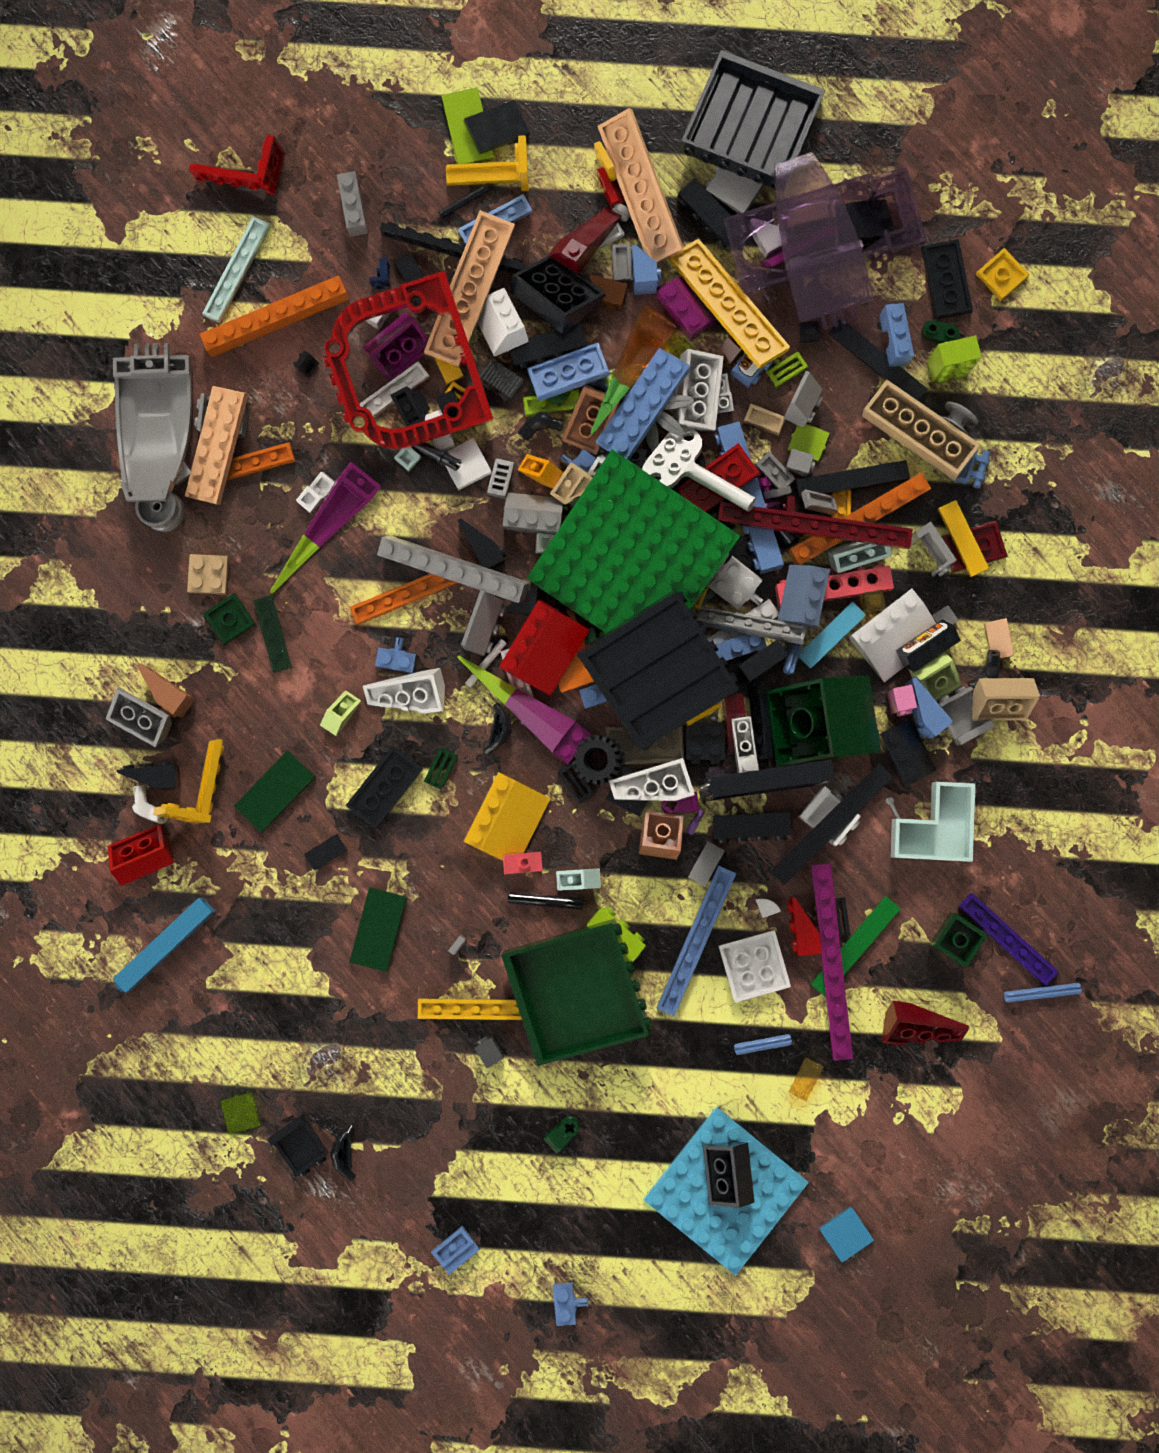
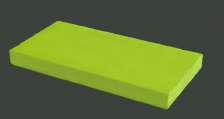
(457, 107)

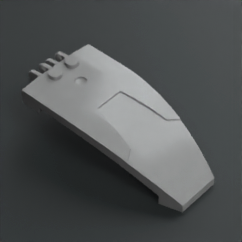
(152, 420)

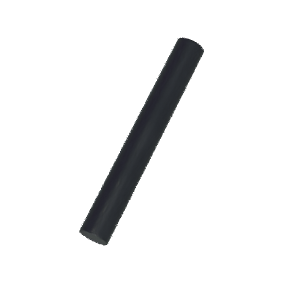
(463, 201)

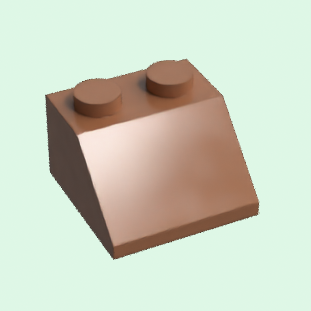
(661, 834)

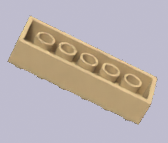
(920, 430)

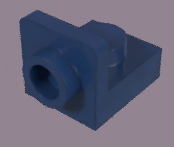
(383, 274)

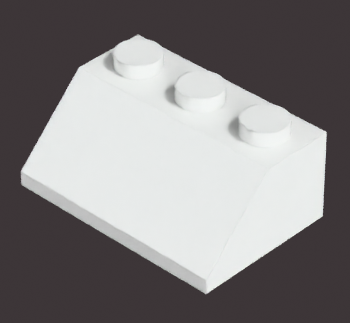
(501, 323)

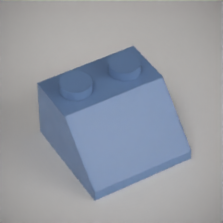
(644, 272)

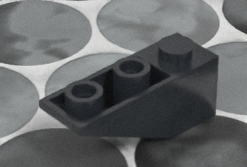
(159, 777)

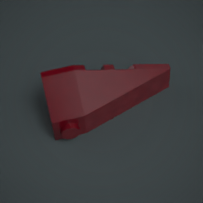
(582, 243)
(910, 1022)

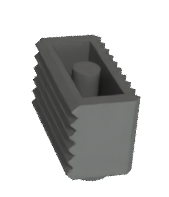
(501, 381)

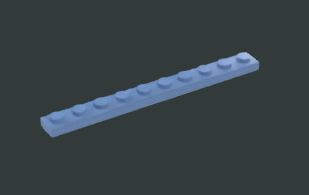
(728, 649)

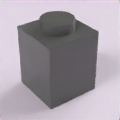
(488, 1051)

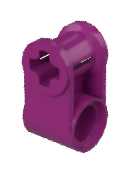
(684, 805)

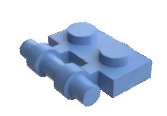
(978, 476)

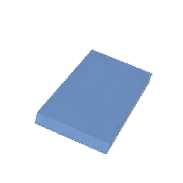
(568, 372)

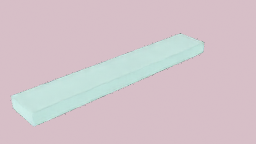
(236, 269)

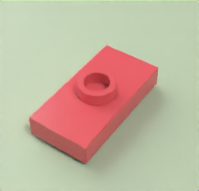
(522, 862)

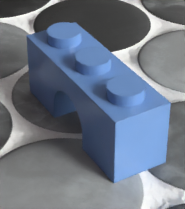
(894, 321)

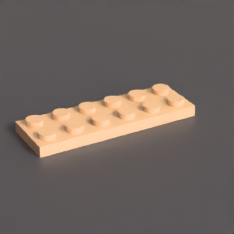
(216, 445)

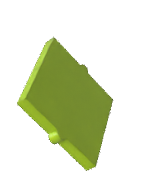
(809, 440)

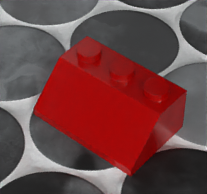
(140, 855)

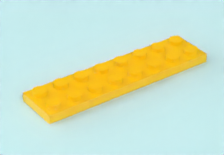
(729, 304)

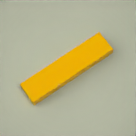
(963, 538)

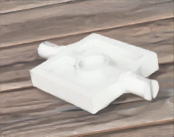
(736, 583)

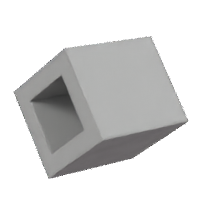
(800, 463)

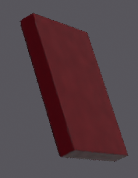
(989, 541)

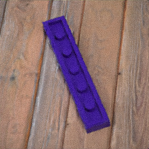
(1008, 939)

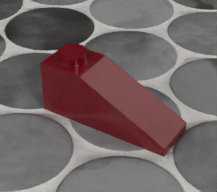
(733, 708)

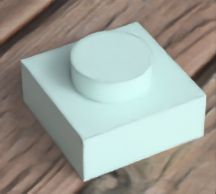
(407, 458)

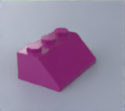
(685, 308)
(397, 346)

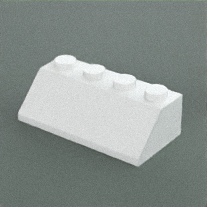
(704, 387)

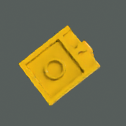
(492, 172)
(207, 788)

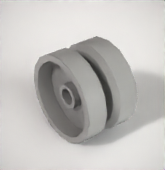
(161, 515)

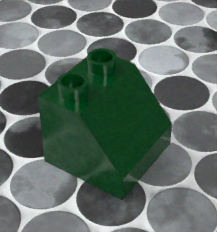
(823, 720)

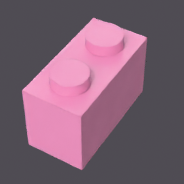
(901, 700)

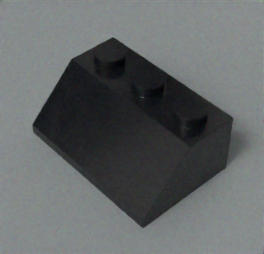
(906, 752)
(728, 1174)

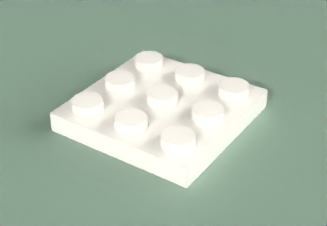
(754, 966)

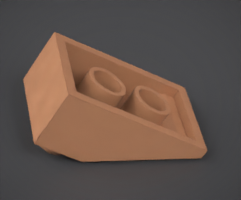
(583, 418)
(166, 694)

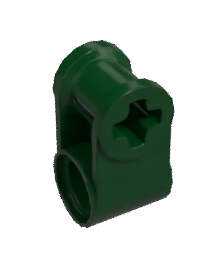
(559, 1136)

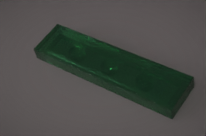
(272, 634)

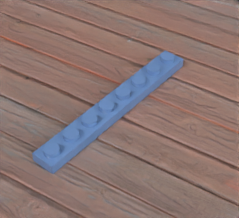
(696, 940)

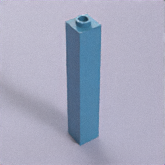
(163, 945)

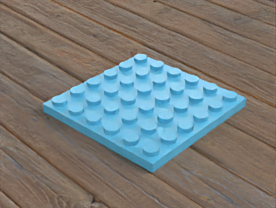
(724, 1231)

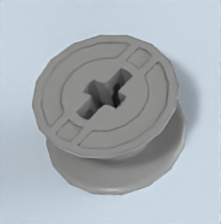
(959, 416)

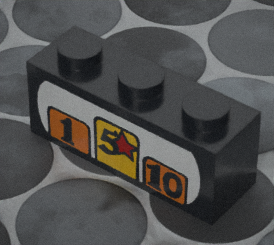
(928, 645)

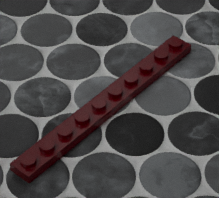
(816, 525)

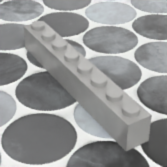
(453, 568)

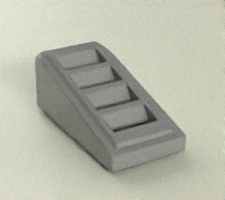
(495, 492)

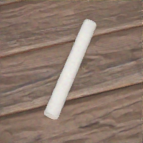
(487, 661)

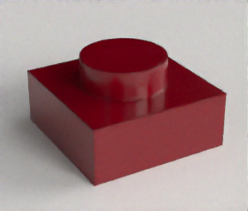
(789, 504)

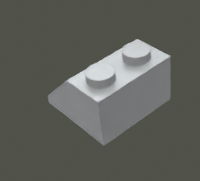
(804, 400)

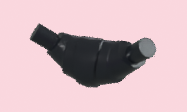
(500, 730)
(341, 1153)

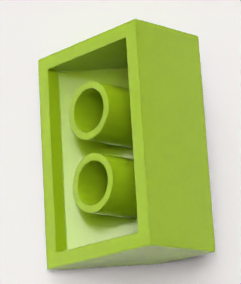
(633, 941)

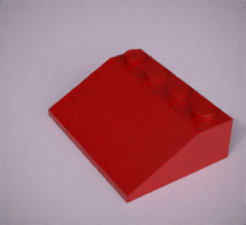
(544, 648)

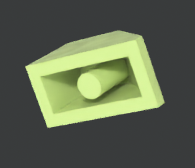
(340, 712)

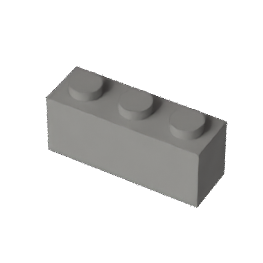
(352, 204)

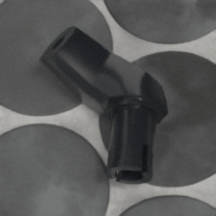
(539, 422)
(991, 667)

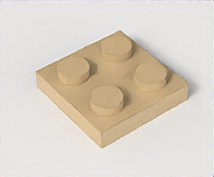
(208, 574)

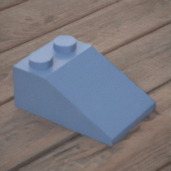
(928, 715)

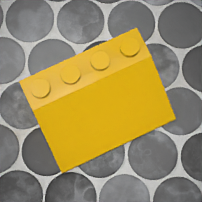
(507, 818)

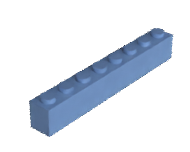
(761, 541)

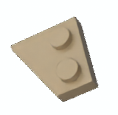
(571, 484)

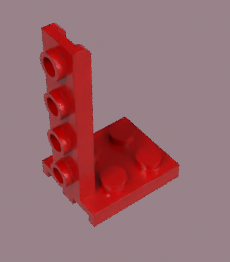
(268, 170)

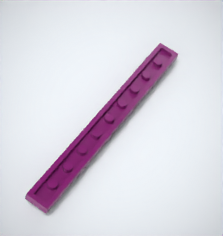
(831, 962)

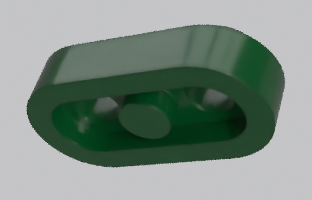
(940, 334)

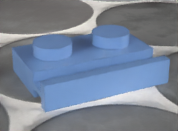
(455, 1250)

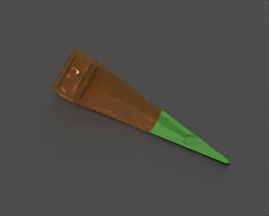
(645, 338)

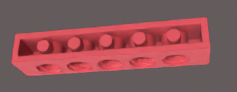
(880, 572)

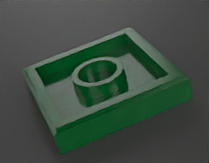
(229, 619)

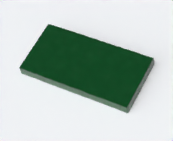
(274, 791)
(378, 929)

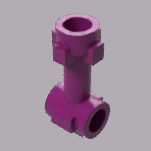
(764, 485)

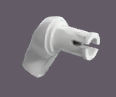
(143, 807)

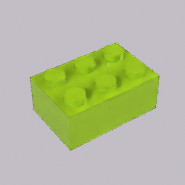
(954, 359)

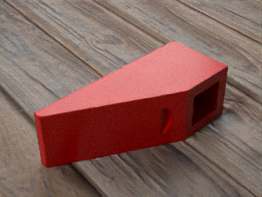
(806, 936)

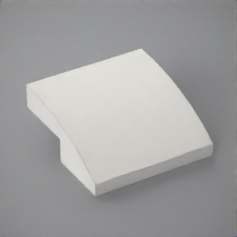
(473, 464)

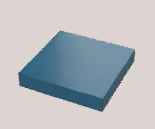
(846, 1234)

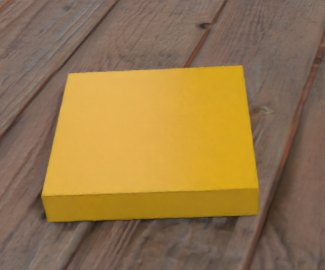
(1002, 274)

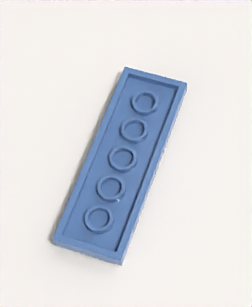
(643, 404)

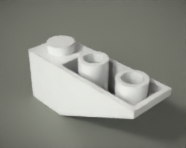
(744, 745)

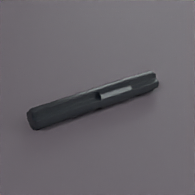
(546, 900)

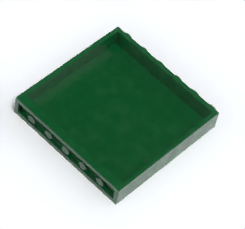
(577, 992)

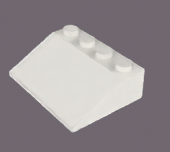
(890, 631)

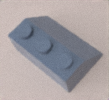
(804, 595)

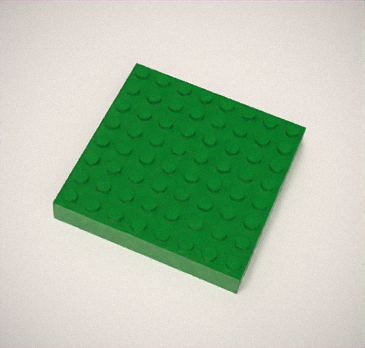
(630, 547)

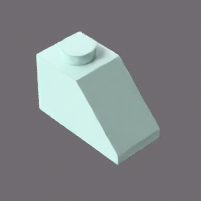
(578, 879)

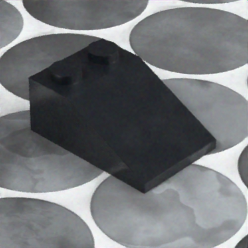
(870, 219)

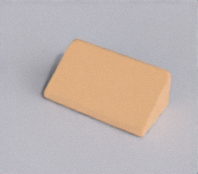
(999, 637)

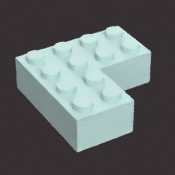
(946, 834)

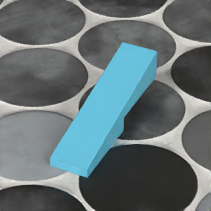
(831, 635)

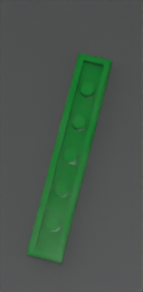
(862, 937)

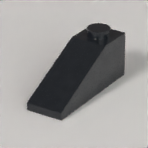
(484, 548)

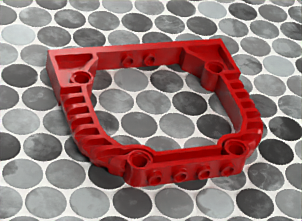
(437, 296)

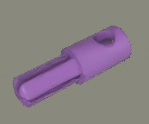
(695, 822)

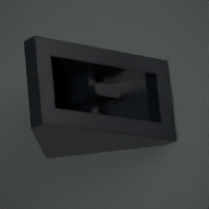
(526, 606)

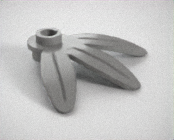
(667, 421)

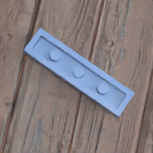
(511, 211)

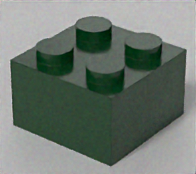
(958, 939)

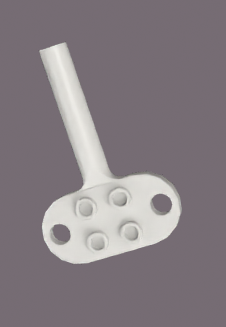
(676, 459)

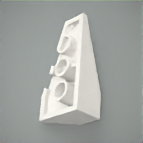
(416, 692)
(657, 783)

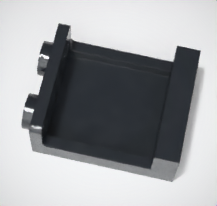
(299, 1146)

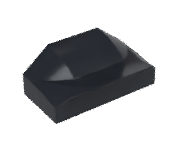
(410, 405)

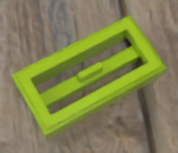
(773, 378)

